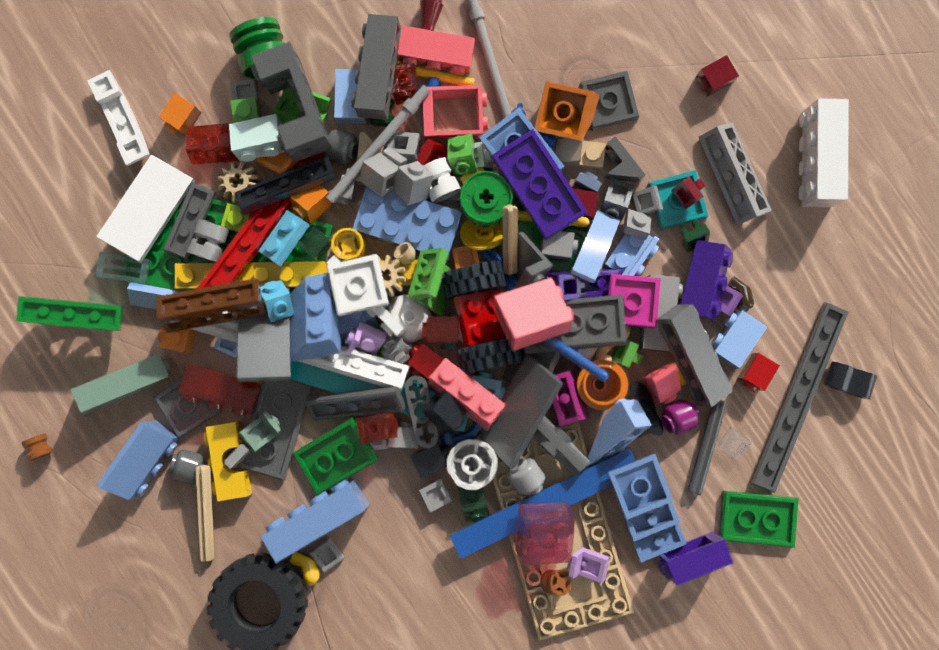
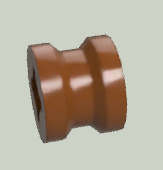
(37, 447)
(562, 583)

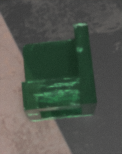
(315, 243)

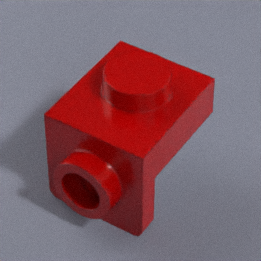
(431, 151)

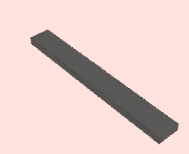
(799, 397)

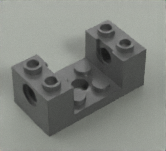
(279, 70)

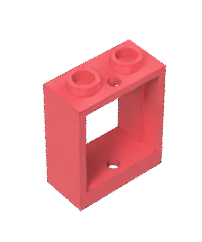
(450, 92)

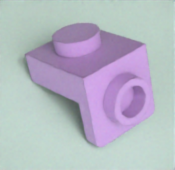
(589, 565)

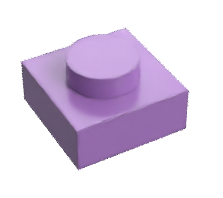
(729, 300)

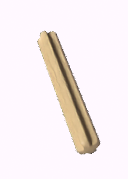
(204, 513)

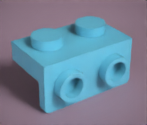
(284, 238)

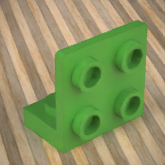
(426, 282)

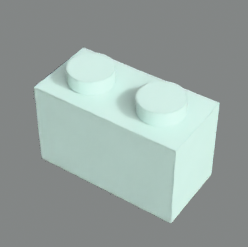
(255, 138)

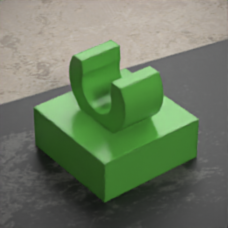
(627, 354)

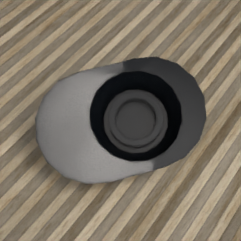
(641, 393)

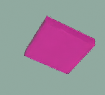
(639, 298)

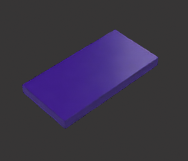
(539, 184)

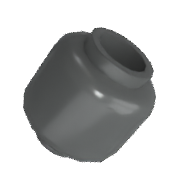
(344, 147)
(183, 466)

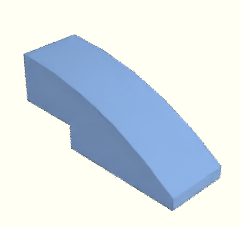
(595, 246)

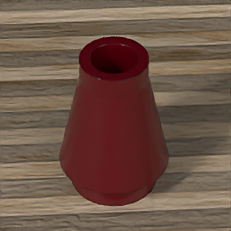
(429, 13)

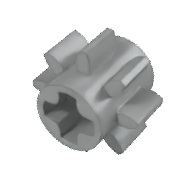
(396, 349)

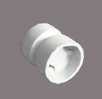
(443, 184)

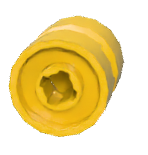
(348, 244)

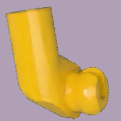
(308, 567)

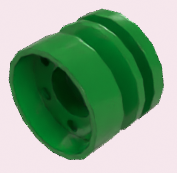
(252, 38)

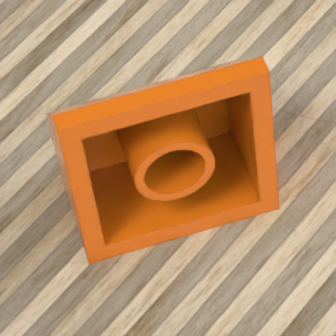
(566, 111)

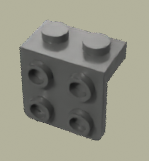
(531, 263)

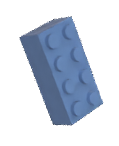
(395, 222)
(314, 521)

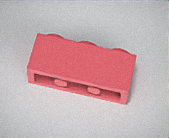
(436, 50)
(480, 403)

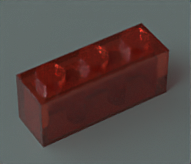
(218, 390)

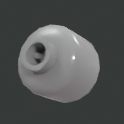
(526, 477)

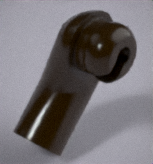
(747, 300)

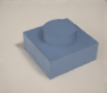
(587, 182)

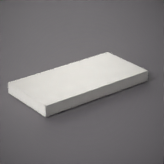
(145, 208)

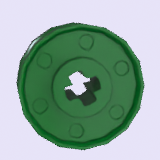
(473, 205)

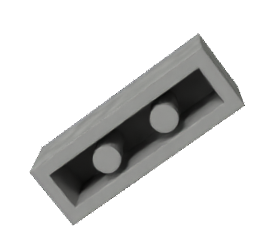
(669, 294)

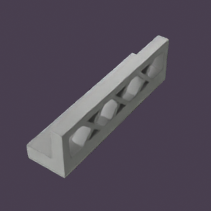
(733, 174)

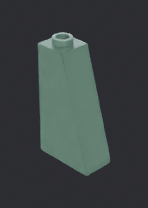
(120, 384)

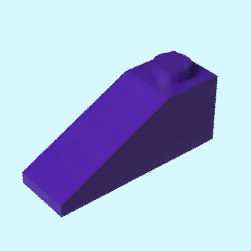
(576, 287)

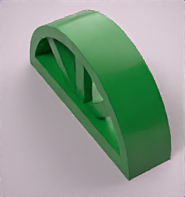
(69, 313)

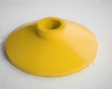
(481, 237)

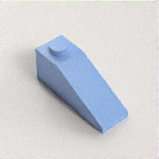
(618, 430)

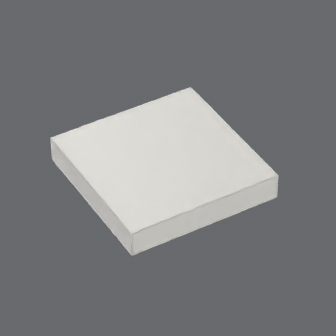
(357, 285)

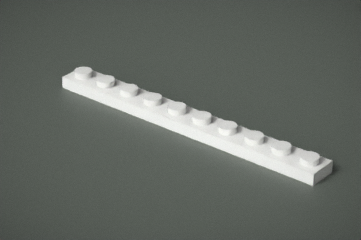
(357, 365)

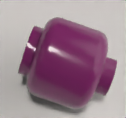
(680, 417)

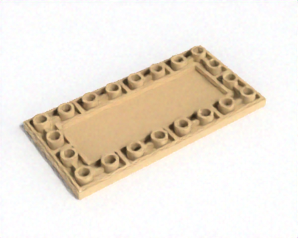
(587, 600)

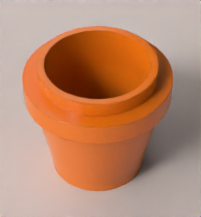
(613, 389)

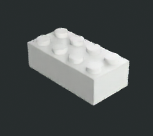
(824, 153)

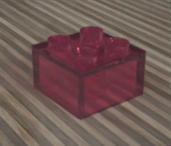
(545, 533)

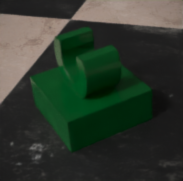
(698, 233)

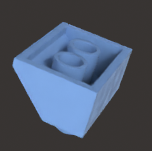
(315, 320)
(139, 460)

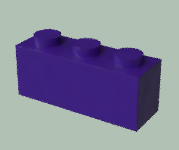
(707, 278)

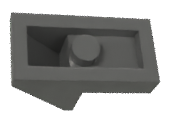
(627, 167)

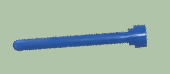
(577, 358)

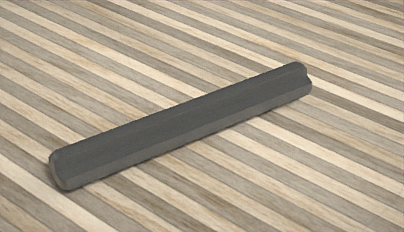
(707, 448)

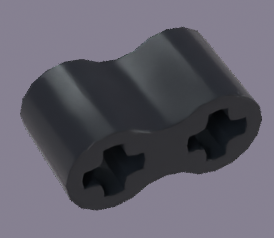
(850, 380)

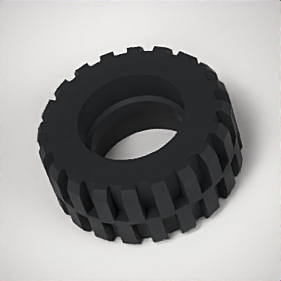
(234, 626)

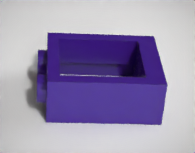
(695, 558)

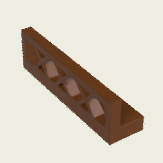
(209, 303)

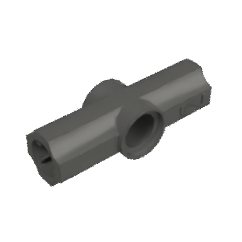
(560, 446)

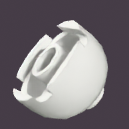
(409, 315)
(472, 464)

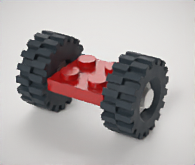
(474, 296)

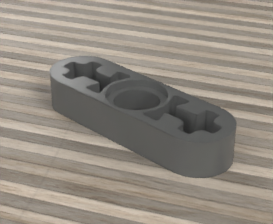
(419, 431)

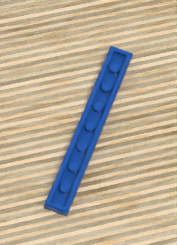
(568, 490)

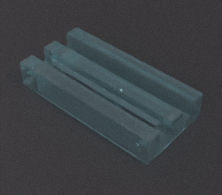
(143, 271)

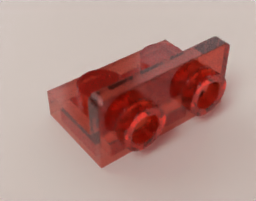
(209, 144)

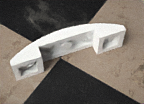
(120, 117)

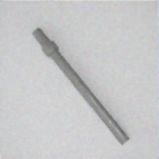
(477, 16)
(409, 108)

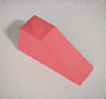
(663, 383)

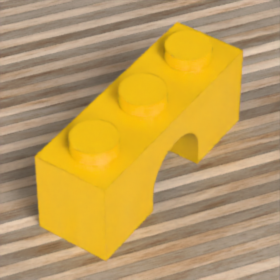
(227, 482)

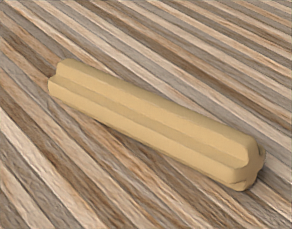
(510, 239)

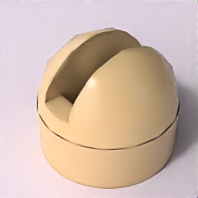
(405, 253)

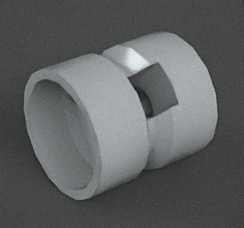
(207, 240)

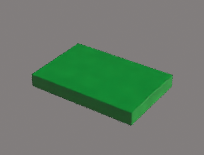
(334, 456)
(759, 518)

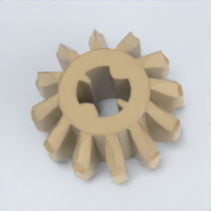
(233, 175)
(385, 267)

